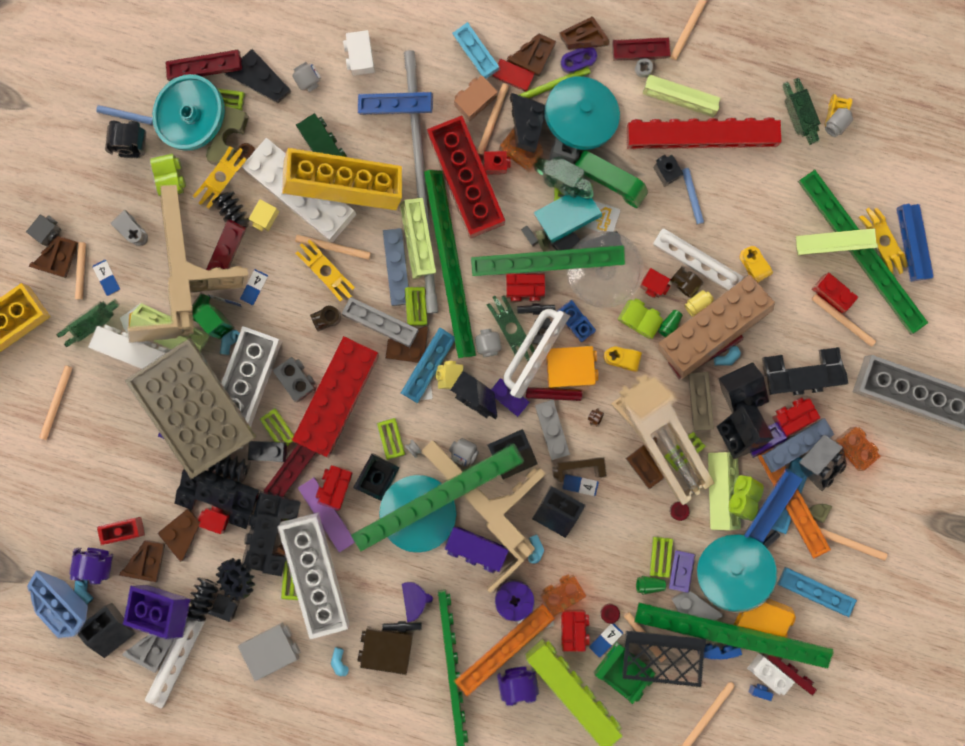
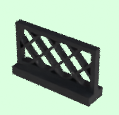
(664, 641)

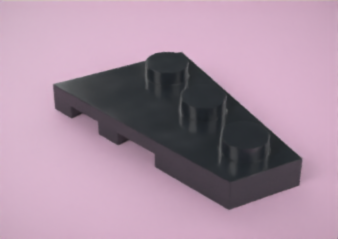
(260, 77)
(528, 121)

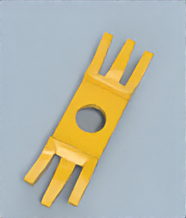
(213, 184)
(890, 251)
(317, 262)

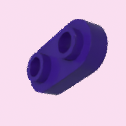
(578, 60)

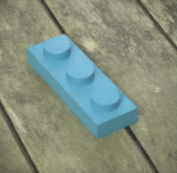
(476, 50)

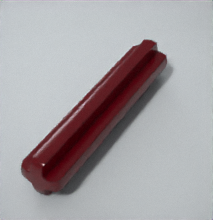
(554, 394)

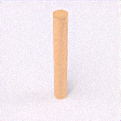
(80, 271)
(637, 627)

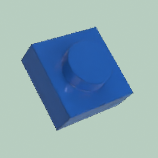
(761, 691)

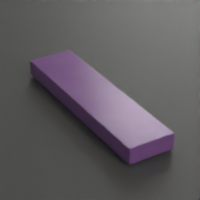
(329, 517)

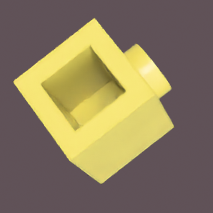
(263, 216)
(448, 374)

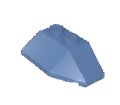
(57, 604)

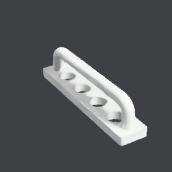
(666, 237)
(519, 388)
(172, 658)

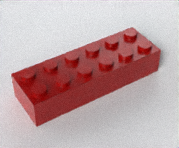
(466, 177)
(335, 397)

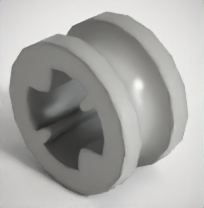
(643, 61)
(413, 448)

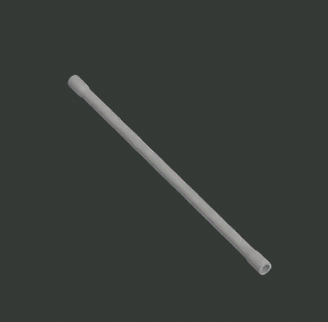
(410, 66)

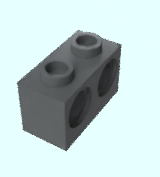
(290, 382)

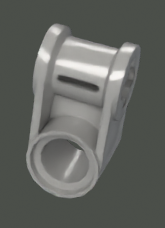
(128, 227)

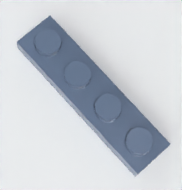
(396, 265)
(797, 445)

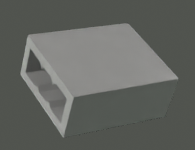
(269, 651)

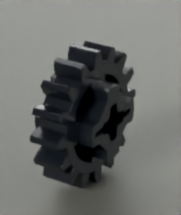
(235, 579)

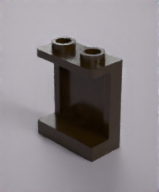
(597, 463)
(385, 650)

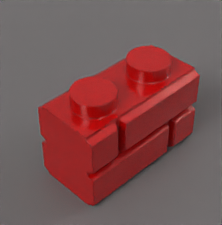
(525, 286)
(835, 292)
(796, 416)
(334, 487)
(120, 530)
(574, 630)

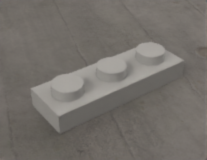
(552, 429)

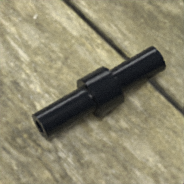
(535, 309)
(402, 626)

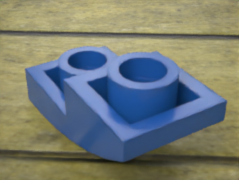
(577, 321)
(713, 652)

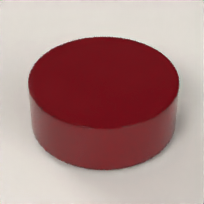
(679, 512)
(610, 613)

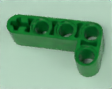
(628, 186)

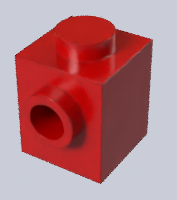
(496, 162)
(655, 283)
(214, 520)

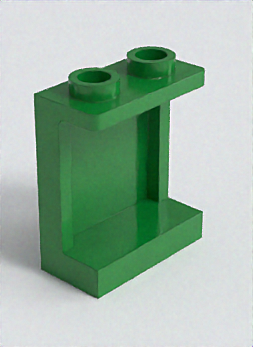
(611, 671)

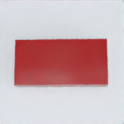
(513, 75)

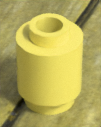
(698, 302)

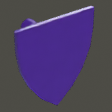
(414, 600)

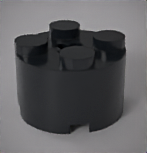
(125, 139)

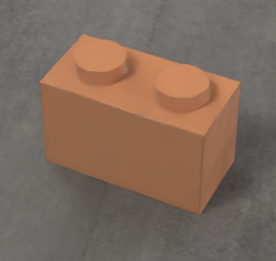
(475, 97)

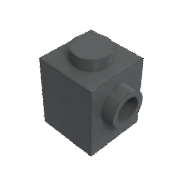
(44, 230)

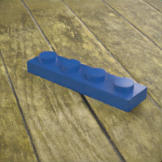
(395, 103)

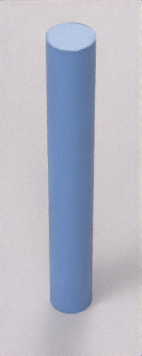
(125, 115)
(692, 195)

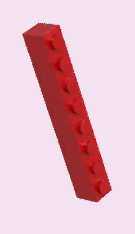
(703, 134)

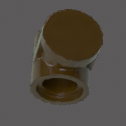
(686, 282)
(320, 321)

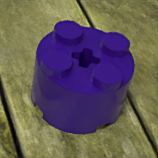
(90, 565)
(512, 611)
(518, 685)

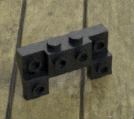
(813, 378)
(219, 492)
(263, 532)

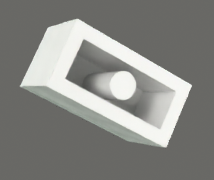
(360, 53)

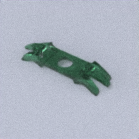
(505, 318)

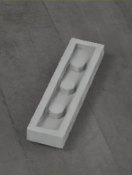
(380, 322)

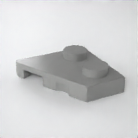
(693, 605)
(149, 652)

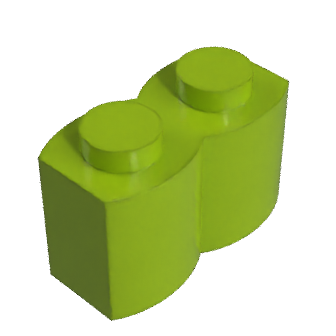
(166, 172)
(640, 318)
(746, 497)

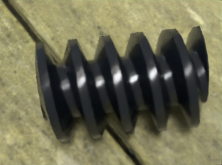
(230, 210)
(232, 468)
(202, 599)

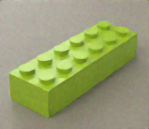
(573, 694)

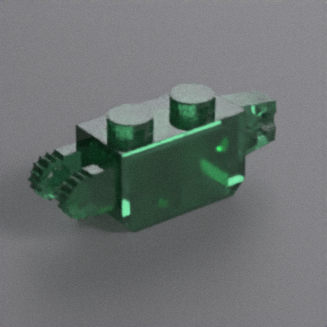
(802, 111)
(564, 177)
(88, 321)

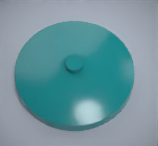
(188, 112)
(582, 113)
(426, 532)
(737, 573)

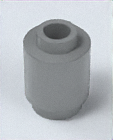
(839, 122)

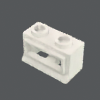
(770, 675)

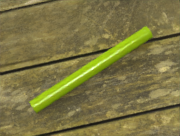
(550, 85)

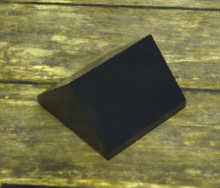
(376, 477)

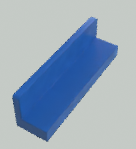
(914, 242)
(773, 505)

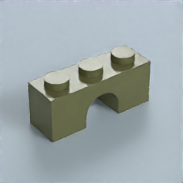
(233, 122)

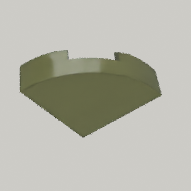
(543, 240)
(820, 512)

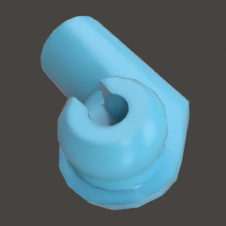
(227, 340)
(733, 355)
(537, 554)
(81, 590)
(336, 663)

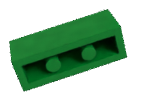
(213, 321)

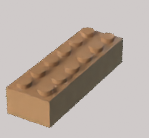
(716, 326)

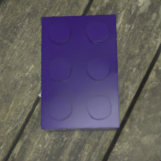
(476, 549)
(156, 611)

